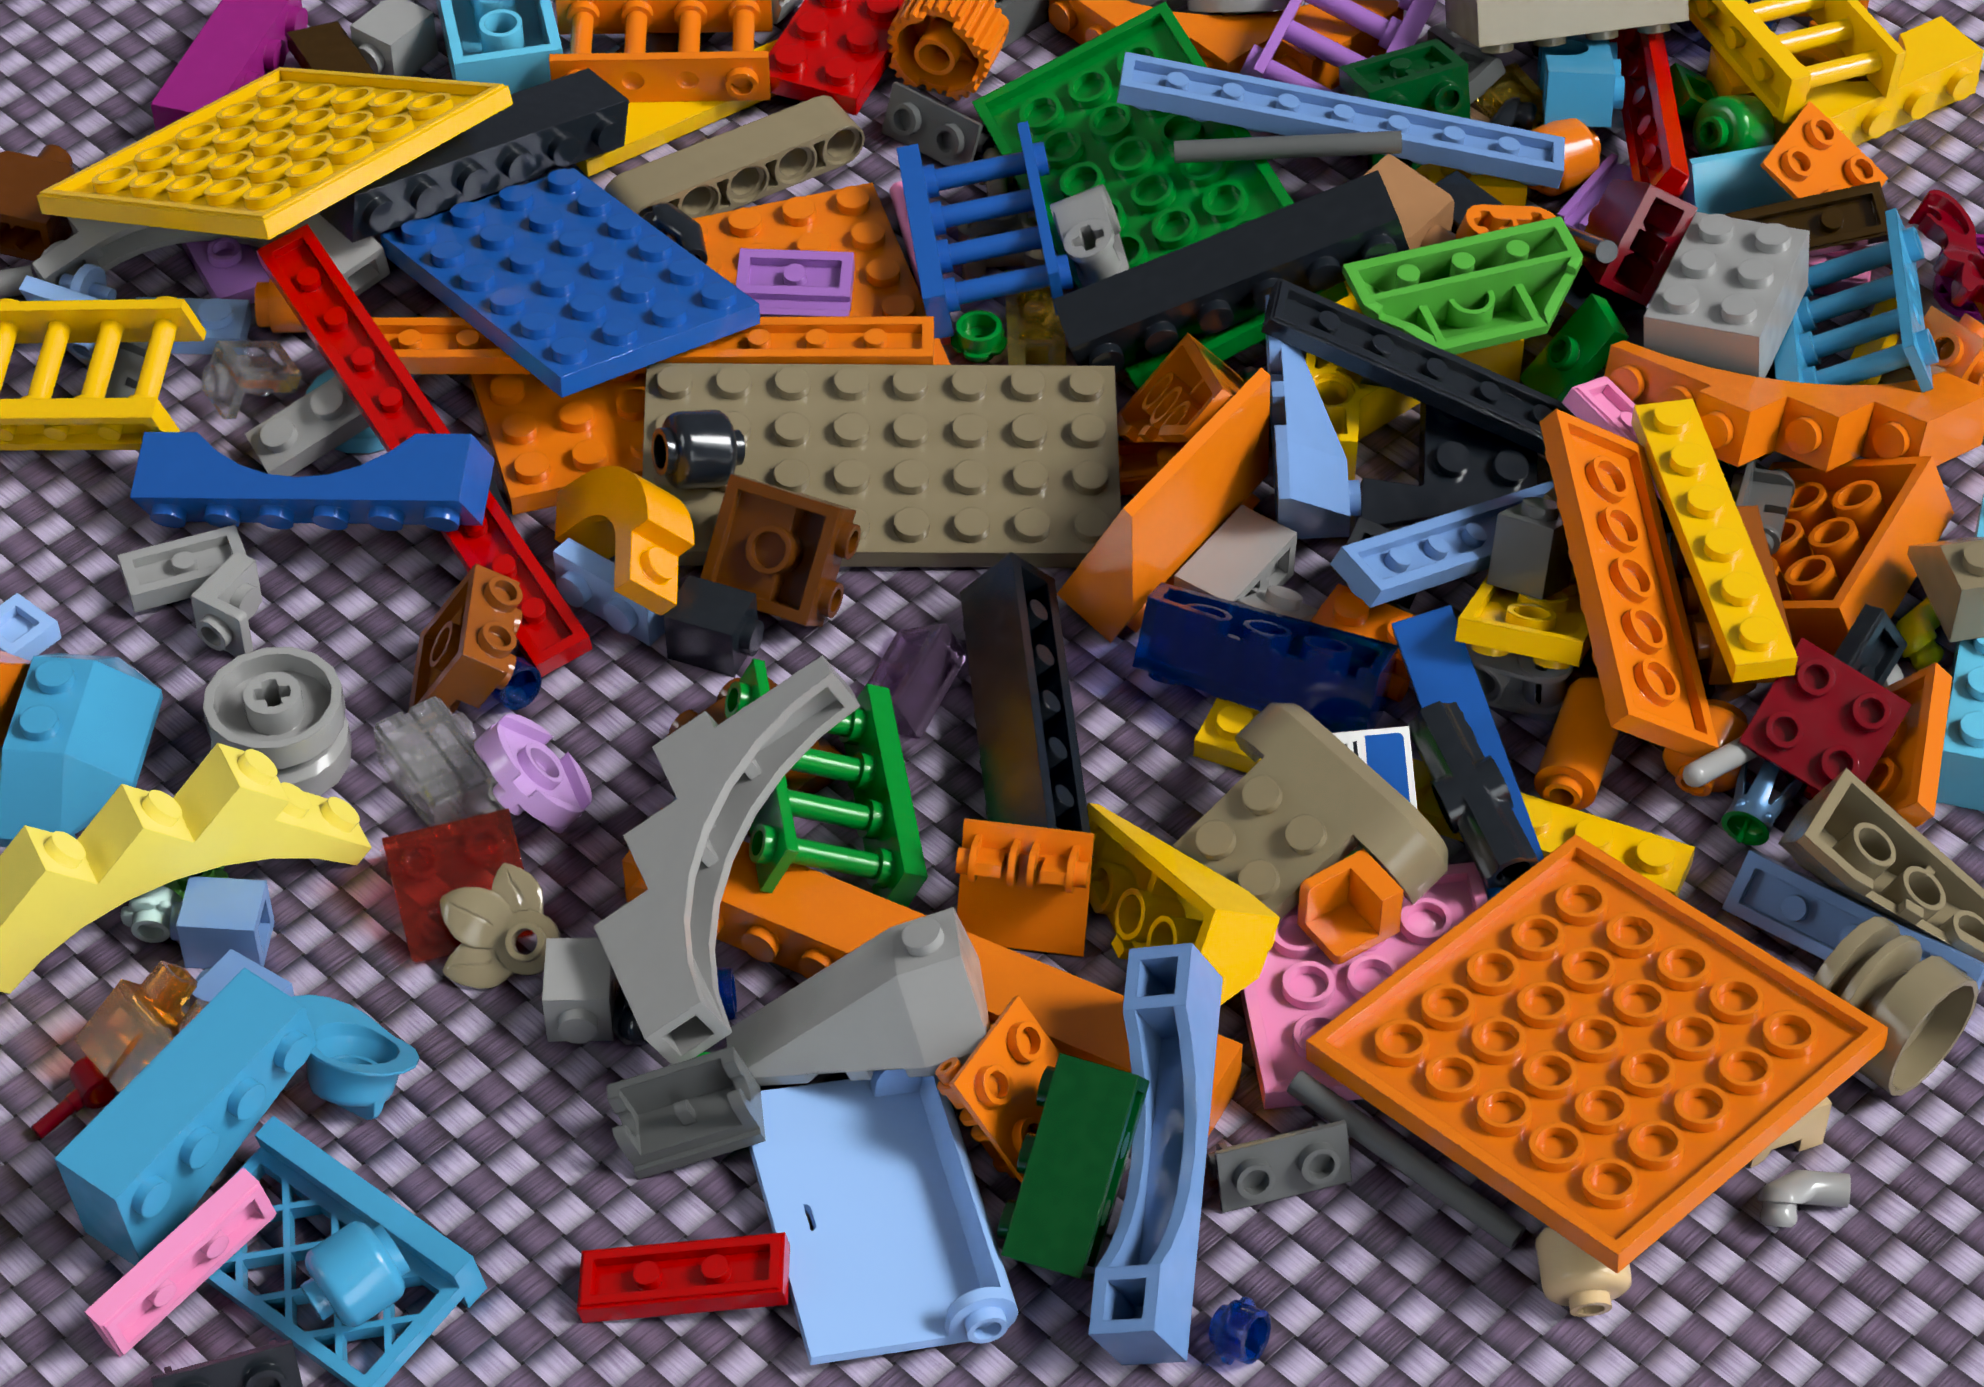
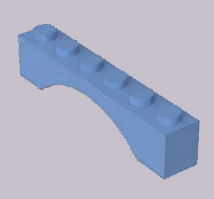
(1150, 1266)

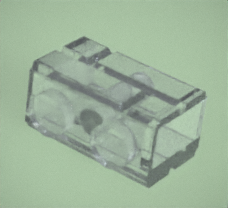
(436, 763)

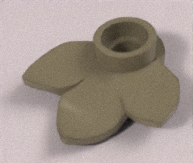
(489, 926)

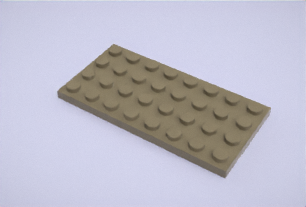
(928, 455)

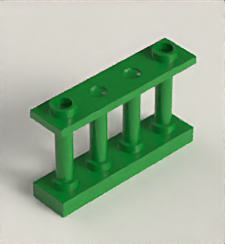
(881, 809)

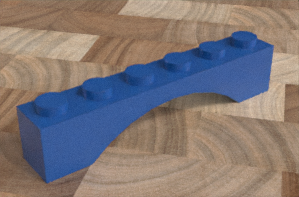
(420, 482)

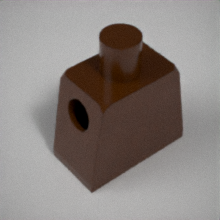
(23, 227)

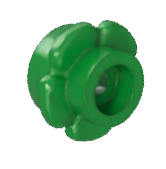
(979, 336)

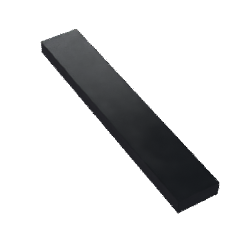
(1408, 365)

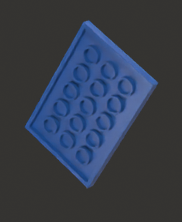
(569, 281)

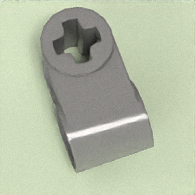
(1091, 234)
(1515, 679)

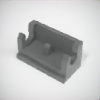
(687, 1112)

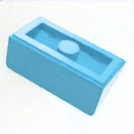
(1732, 182)

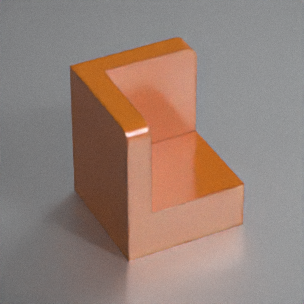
(1350, 907)

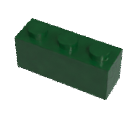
(1072, 1166)

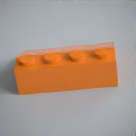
(1175, 513)
(1852, 539)

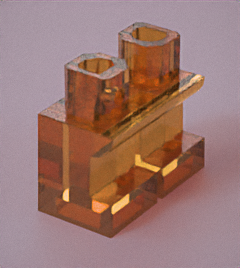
(138, 1022)

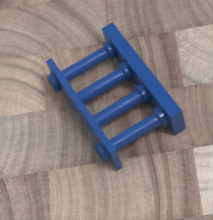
(931, 220)

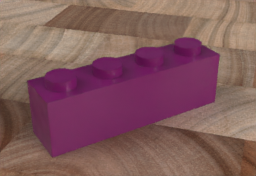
(230, 51)

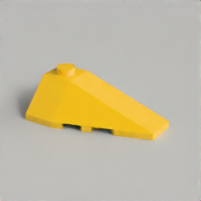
(1170, 899)

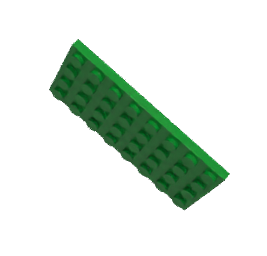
(1132, 154)

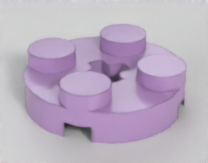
(531, 774)

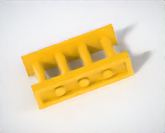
(1767, 59)
(90, 418)

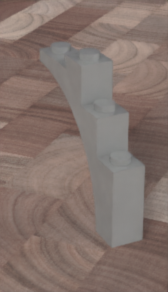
(685, 853)

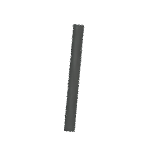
(1287, 147)
(1407, 1160)

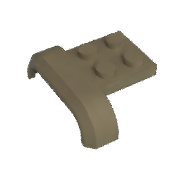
(1307, 811)

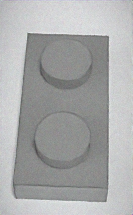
(306, 429)
(176, 567)

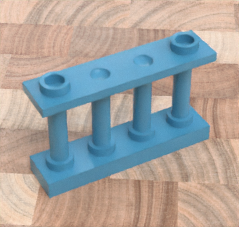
(1803, 350)

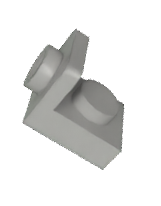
(226, 605)

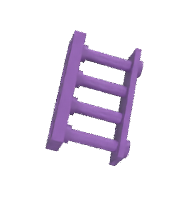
(1392, 35)

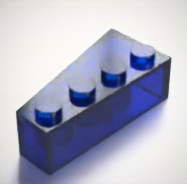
(1264, 658)

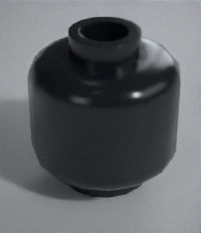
(697, 449)

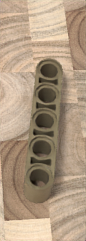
(745, 161)

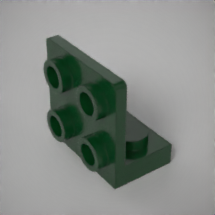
(1416, 77)

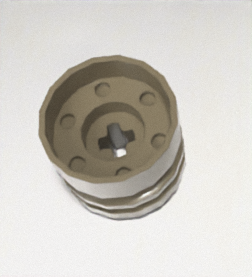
(1917, 1000)

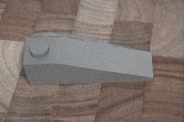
(885, 1006)

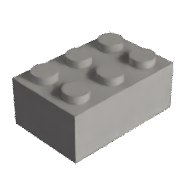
(1729, 294)

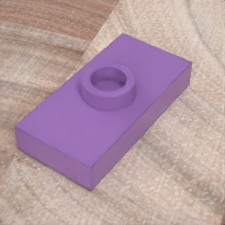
(226, 268)

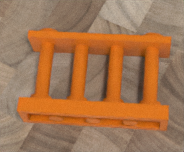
(669, 75)

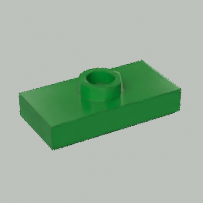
(1576, 350)

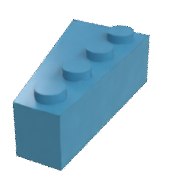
(184, 1116)

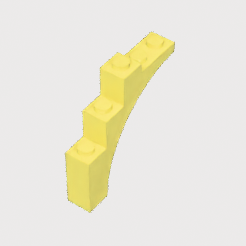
(144, 839)

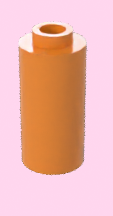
(1577, 748)

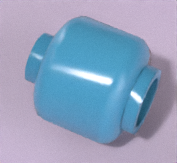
(354, 1274)

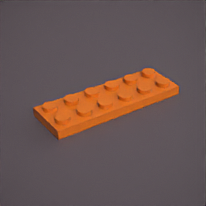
(1628, 586)

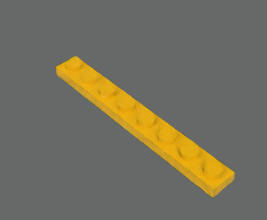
(1651, 855)

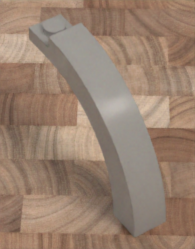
(112, 243)

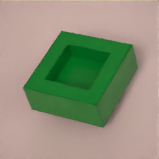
(1690, 92)

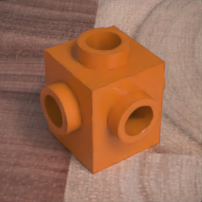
(1958, 345)

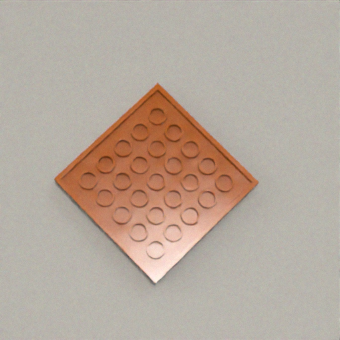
(1596, 1050)

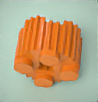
(946, 43)

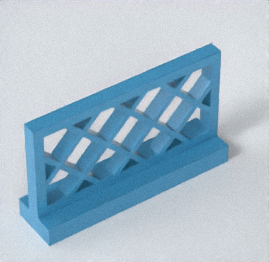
(344, 1198)

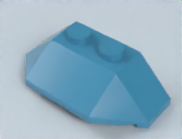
(73, 741)

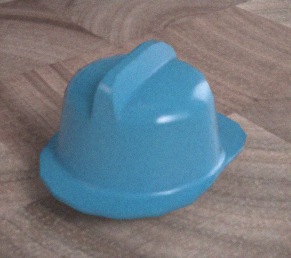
(353, 1057)

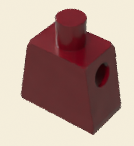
(1647, 231)

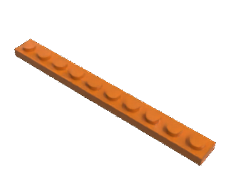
(456, 347)

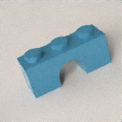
(1580, 81)

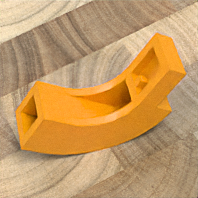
(637, 523)

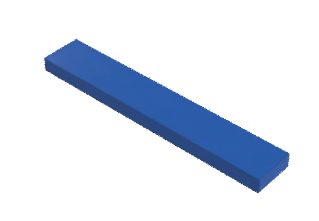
(1445, 673)

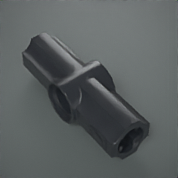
(1471, 794)

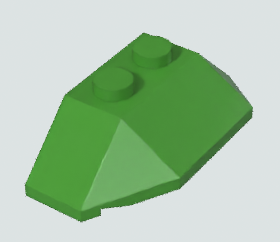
(1472, 287)

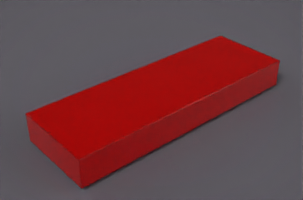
(684, 1277)

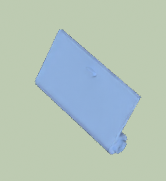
(895, 1217)

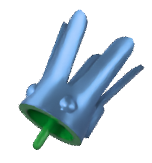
(1750, 814)

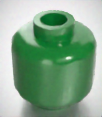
(1732, 125)

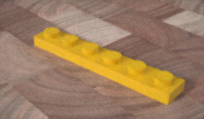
(1714, 542)

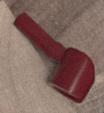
(90, 1090)

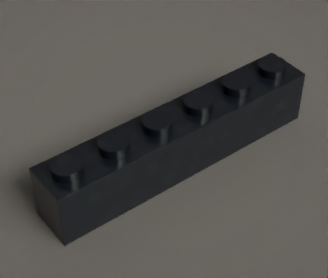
(537, 134)
(1229, 274)
(1023, 699)

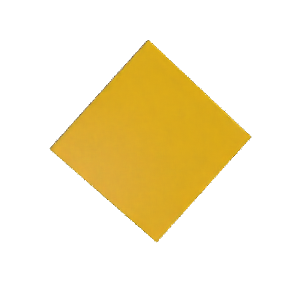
(274, 151)

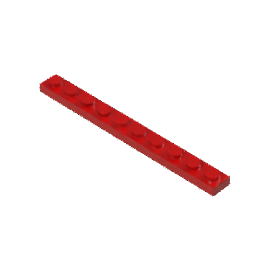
(398, 410)

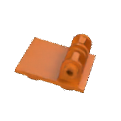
(1818, 158)
(1025, 885)
(1001, 1084)

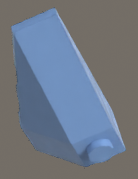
(1307, 456)

